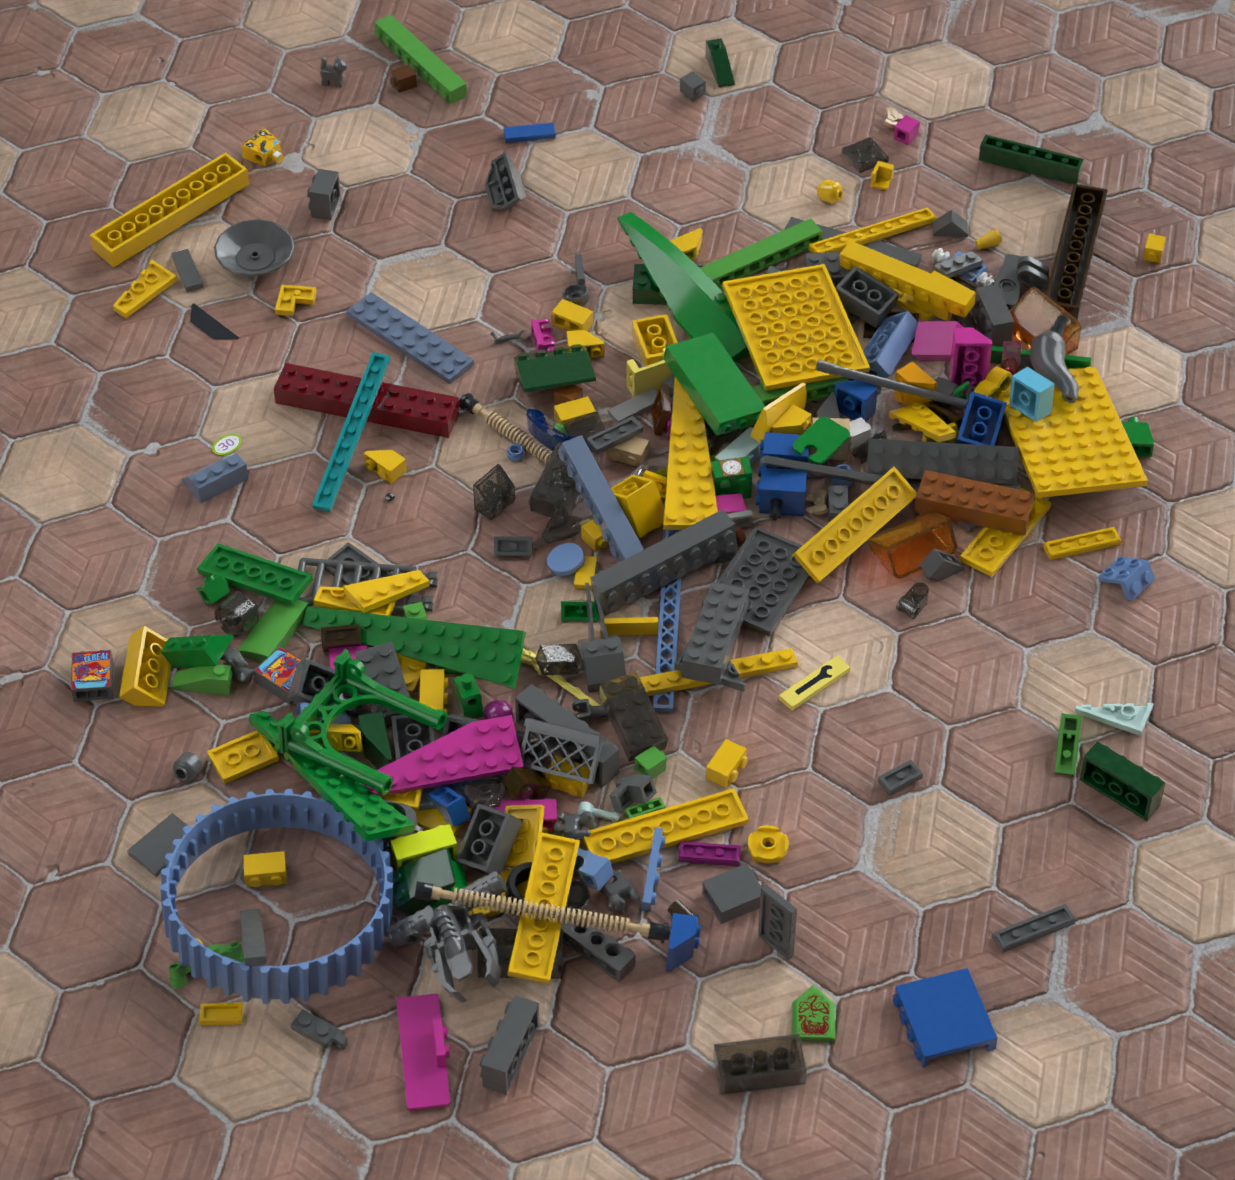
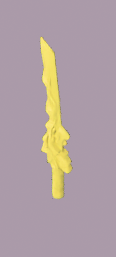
(528, 658)

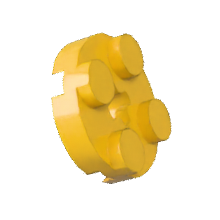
(765, 854)

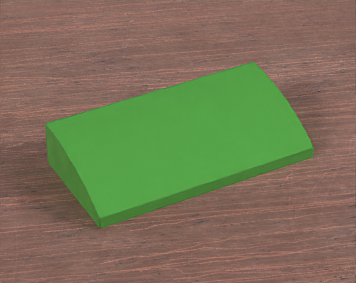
(273, 630)

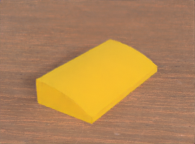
(773, 411)

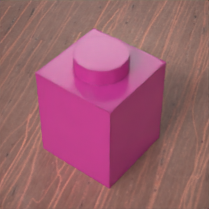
(906, 130)

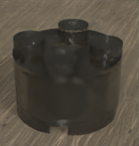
(237, 614)

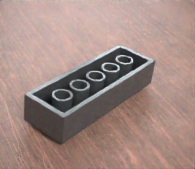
(715, 633)
(536, 705)

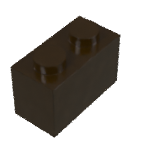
(526, 783)

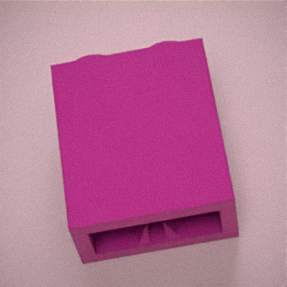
(934, 340)

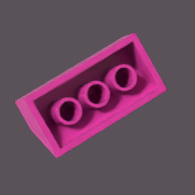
(969, 357)

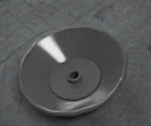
(254, 247)

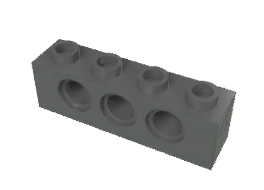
(599, 955)

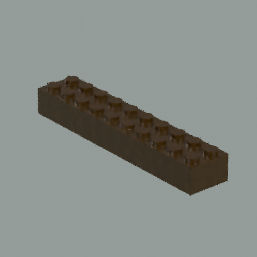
(1076, 247)

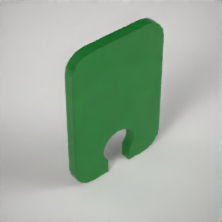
(824, 436)

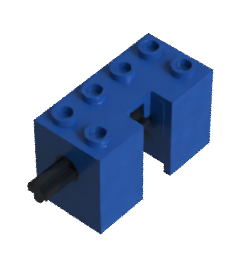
(781, 489)

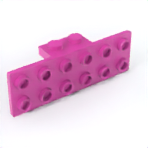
(423, 1051)

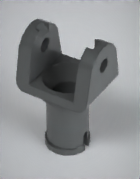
(590, 711)

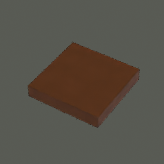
(661, 409)

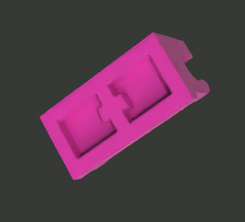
(543, 335)

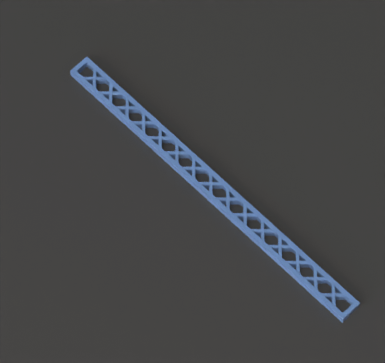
(667, 633)

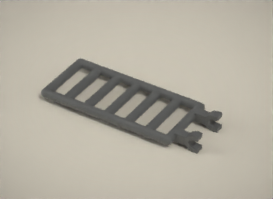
(359, 566)

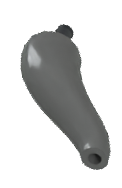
(1048, 357)

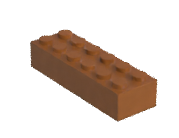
(975, 502)

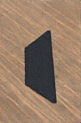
(209, 324)

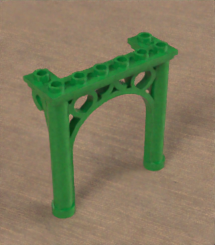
(348, 679)

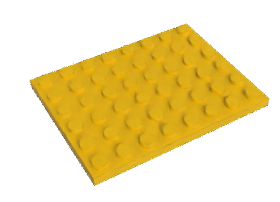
(792, 323)

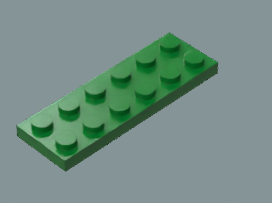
(256, 574)

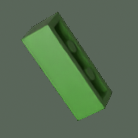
(641, 809)

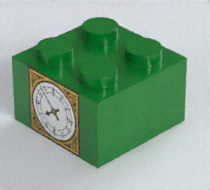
(732, 476)

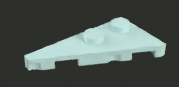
(1124, 717)

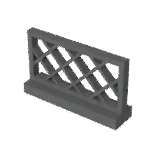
(567, 734)

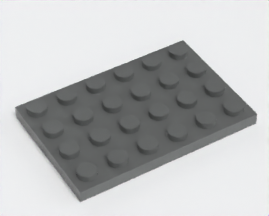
(770, 574)

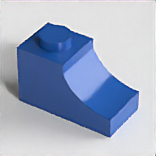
(450, 805)

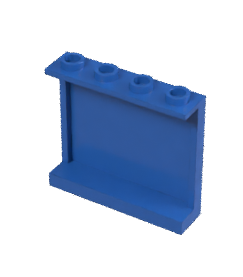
(944, 1015)

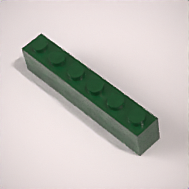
(1031, 159)

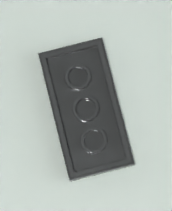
(351, 553)
(777, 922)

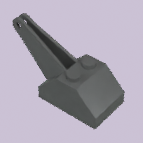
(601, 655)

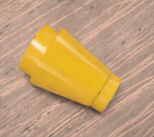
(989, 240)

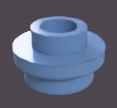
(515, 452)

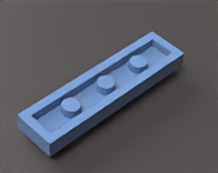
(652, 877)

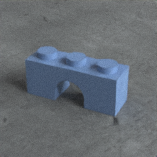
(593, 869)

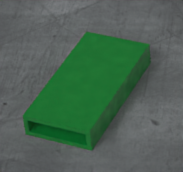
(714, 383)

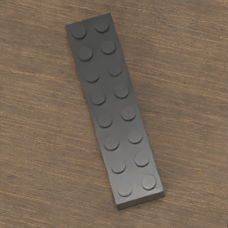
(966, 461)
(665, 561)

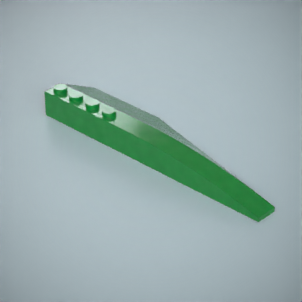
(690, 294)

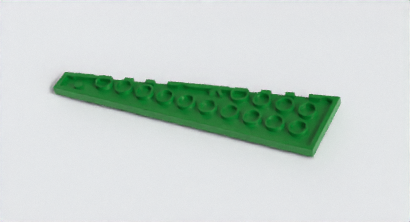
(464, 648)
(362, 807)

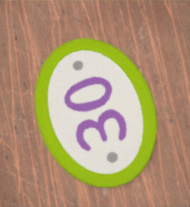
(227, 444)

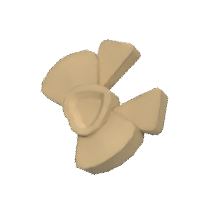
(892, 116)
(818, 498)

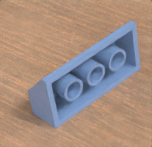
(890, 343)

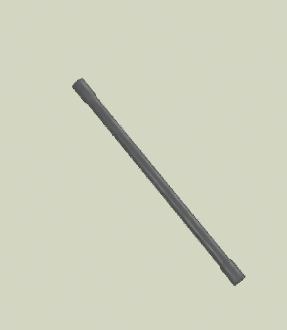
(831, 368)

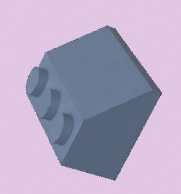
(216, 477)

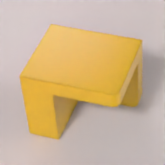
(882, 175)

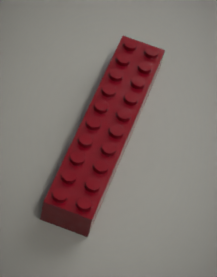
(393, 405)

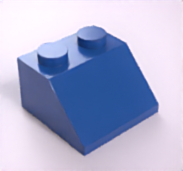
(856, 399)
(683, 940)

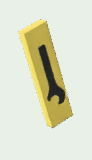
(814, 683)

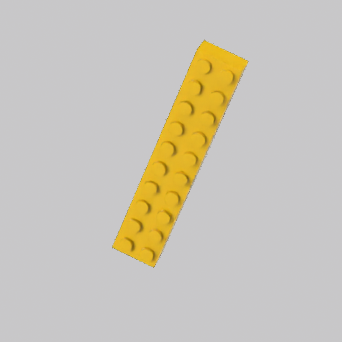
(169, 209)

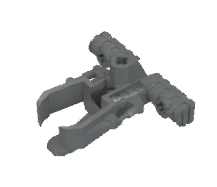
(453, 934)

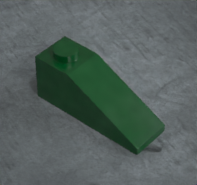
(719, 62)

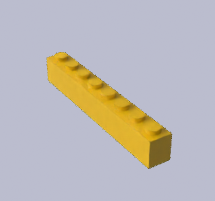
(909, 279)

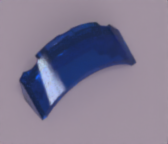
(544, 431)

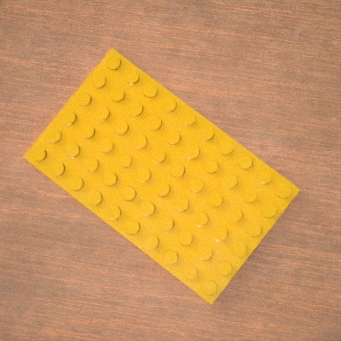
(1078, 444)

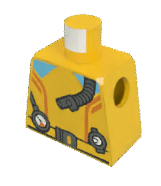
(262, 148)

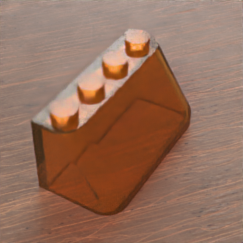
(1037, 314)
(909, 543)

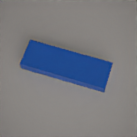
(529, 132)

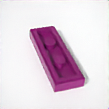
(709, 853)

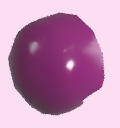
(498, 709)

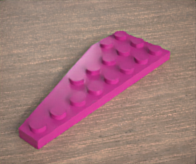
(465, 754)

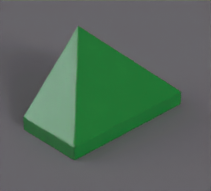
(577, 610)

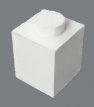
(859, 432)

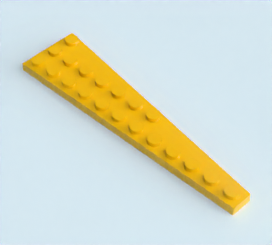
(689, 472)

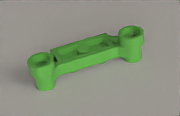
(178, 972)

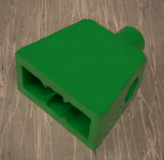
(1139, 436)
(466, 689)

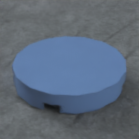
(565, 559)

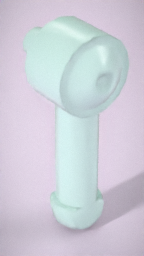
(586, 806)

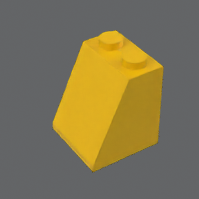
(640, 503)

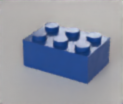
(981, 420)

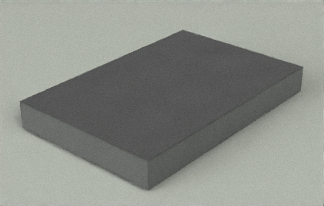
(154, 846)

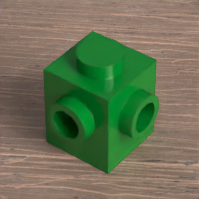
(213, 588)

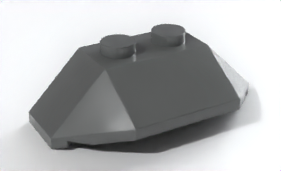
(504, 183)

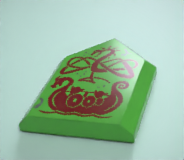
(813, 1016)

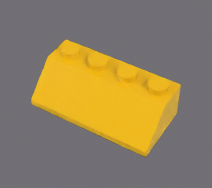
(145, 670)

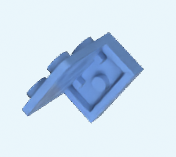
(1130, 573)

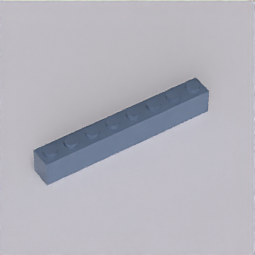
(599, 498)

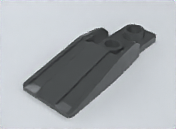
(1007, 280)

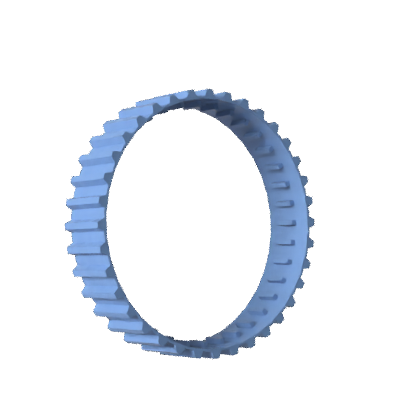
(274, 981)

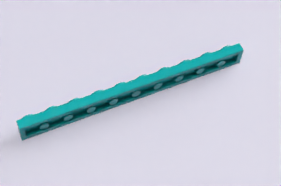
(351, 432)

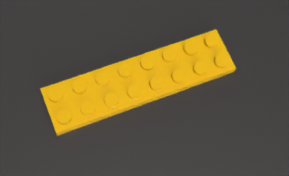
(855, 525)
(679, 823)
(547, 884)

